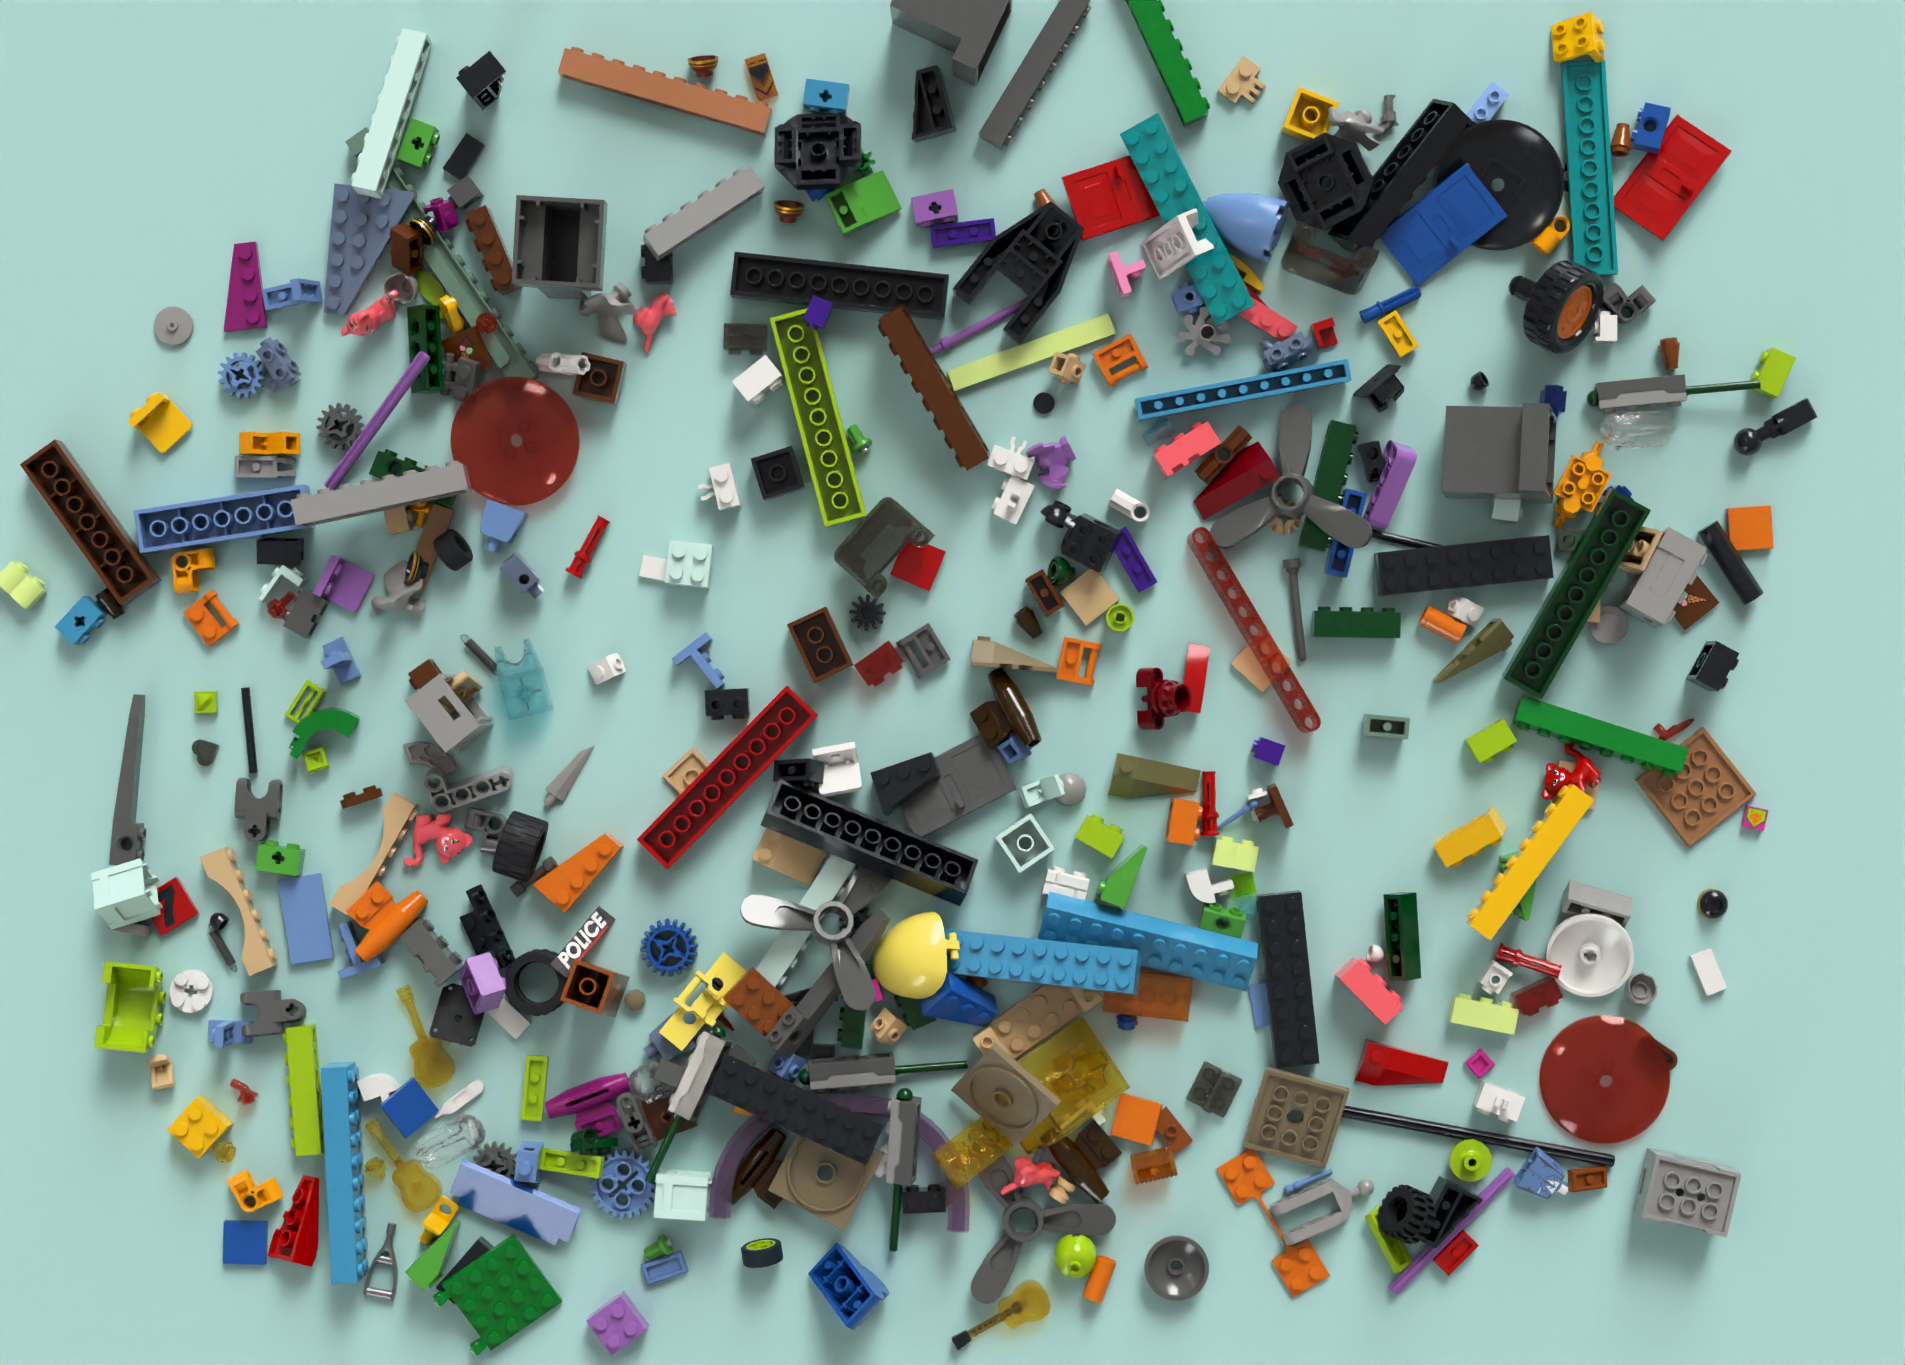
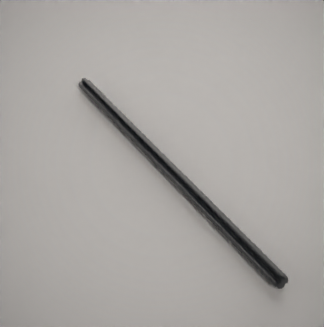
(1482, 1136)

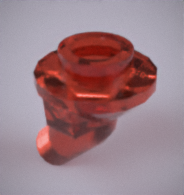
(486, 322)
(277, 608)
(247, 1096)

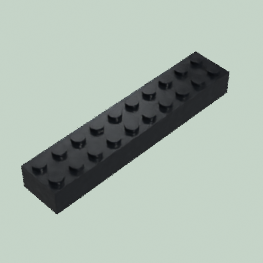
(842, 284)
(869, 842)

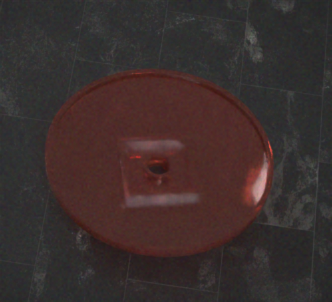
(484, 433)
(1597, 1048)

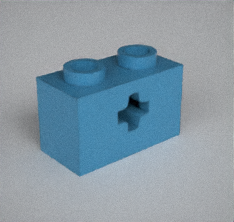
(817, 88)
(71, 626)

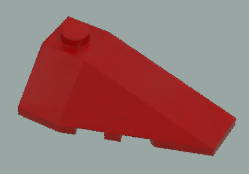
(1391, 1065)
(298, 1235)

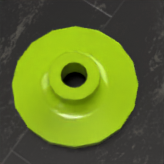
(1463, 1153)

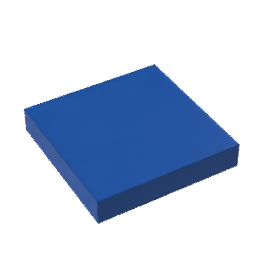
(409, 1107)
(245, 1242)

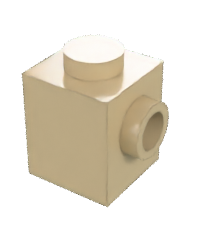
(399, 520)

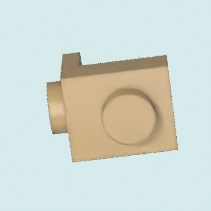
(161, 1071)

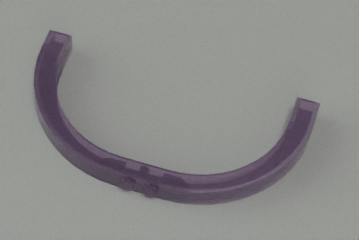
(736, 1148)

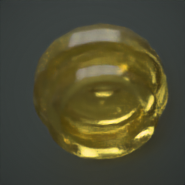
(224, 1151)
(375, 1168)

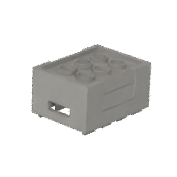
(1663, 582)
(449, 730)
(1667, 1172)

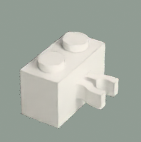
(1010, 462)
(724, 487)
(1013, 499)
(1498, 1101)

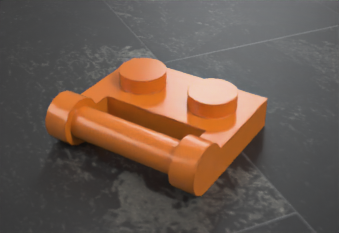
(1116, 354)
(205, 621)
(1071, 659)

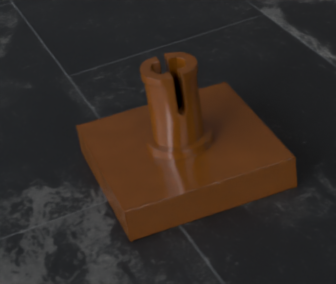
(1276, 807)
(661, 1118)

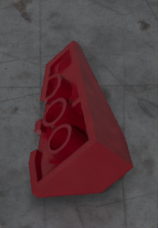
(1242, 476)

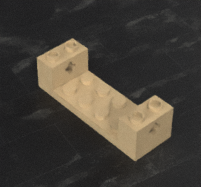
(1034, 1018)

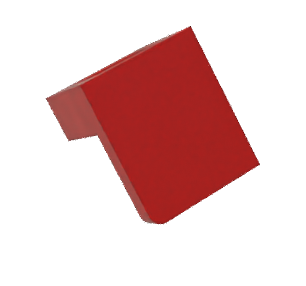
(1324, 333)

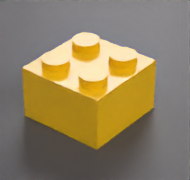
(1307, 115)
(200, 1126)

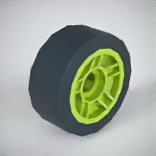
(762, 1253)

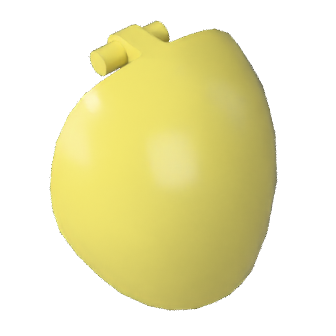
(914, 956)

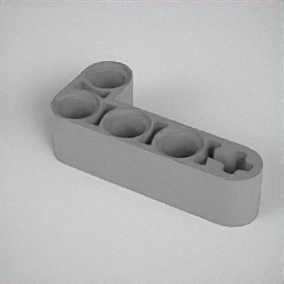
(475, 793)

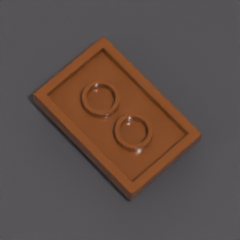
(757, 1001)

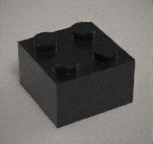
(778, 473)
(1713, 666)

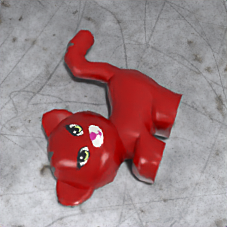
(1557, 777)

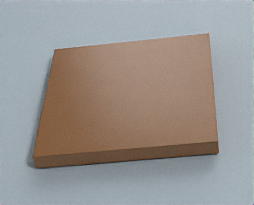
(1703, 792)

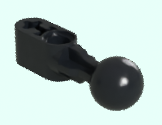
(1749, 440)

